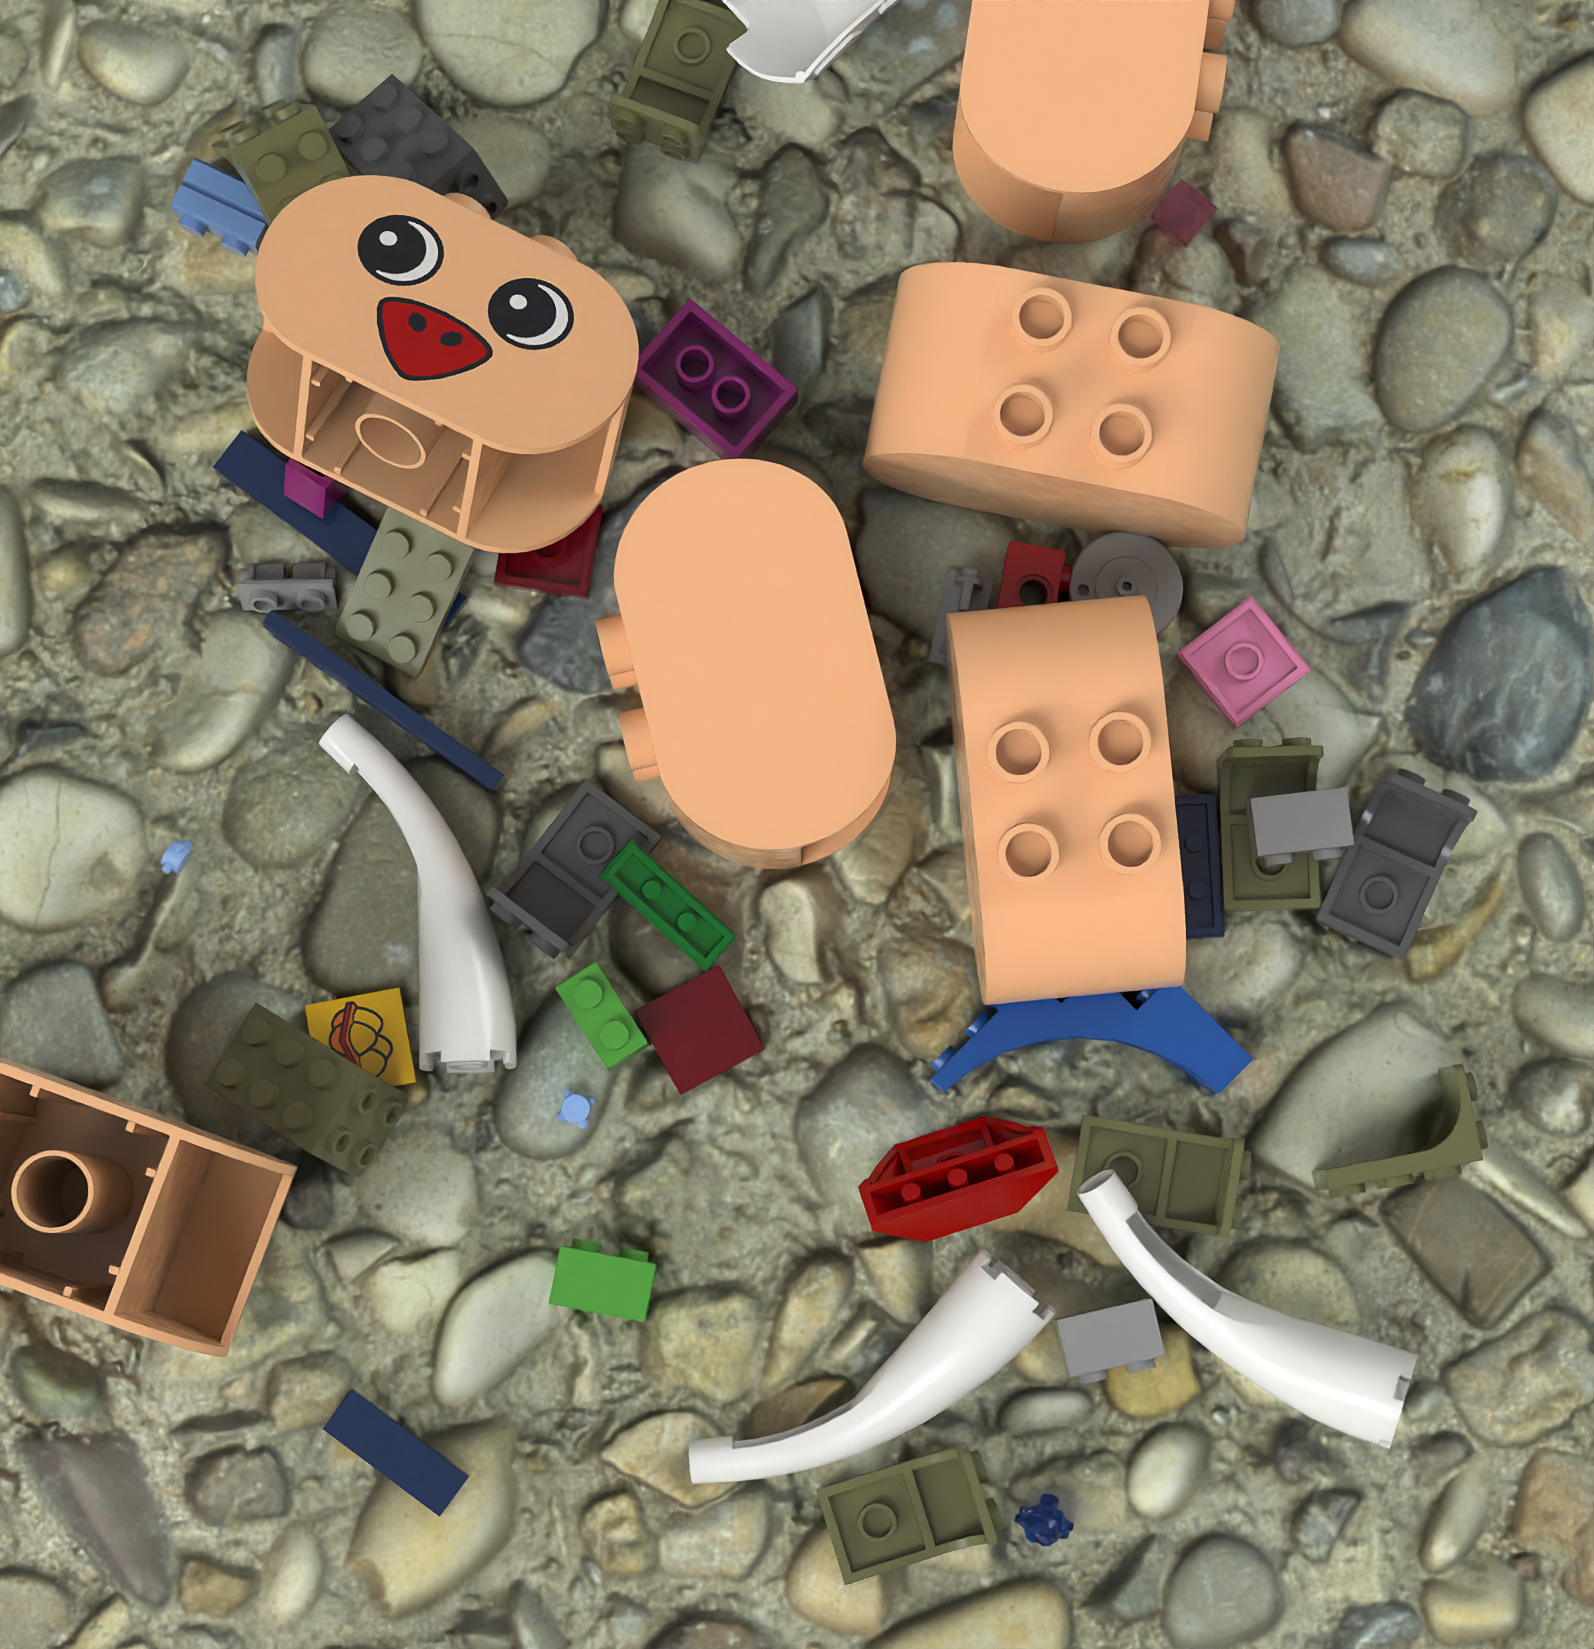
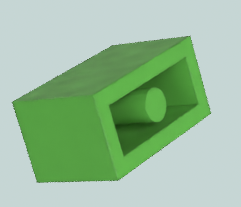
(602, 1016)
(603, 1282)

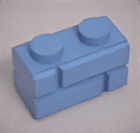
(220, 205)

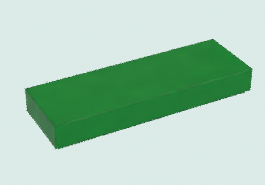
(667, 905)

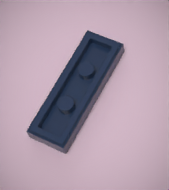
(1200, 865)
(396, 1452)

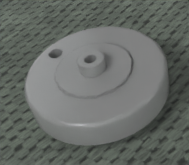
(1129, 566)

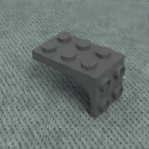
(405, 139)
(1394, 862)
(558, 881)

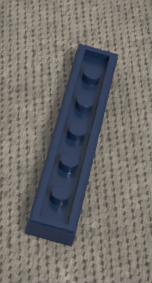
(338, 534)
(384, 702)

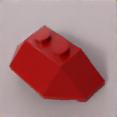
(957, 1178)

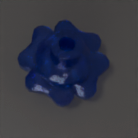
(1044, 1521)

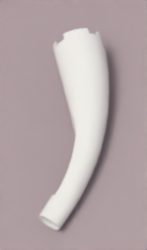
(462, 971)
(950, 1353)
(1307, 1365)

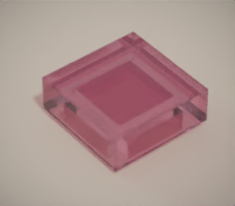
(1183, 213)

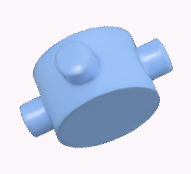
(176, 856)
(575, 1109)

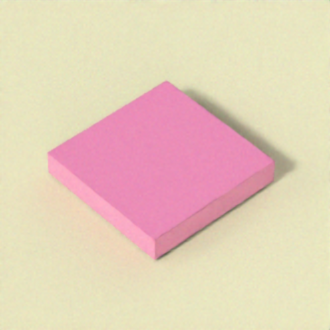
(1243, 662)

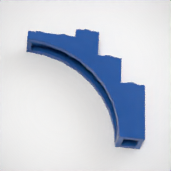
(1164, 1024)

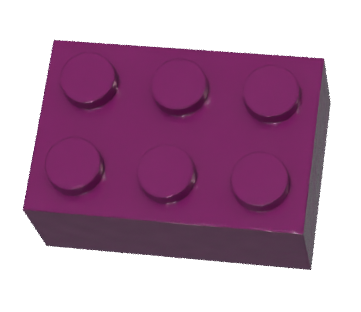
(713, 384)

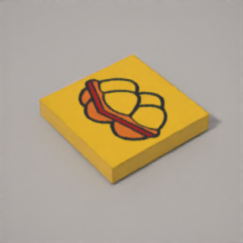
(368, 1032)

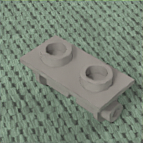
(266, 588)
(961, 593)

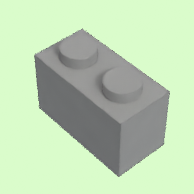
(1299, 825)
(1110, 1339)

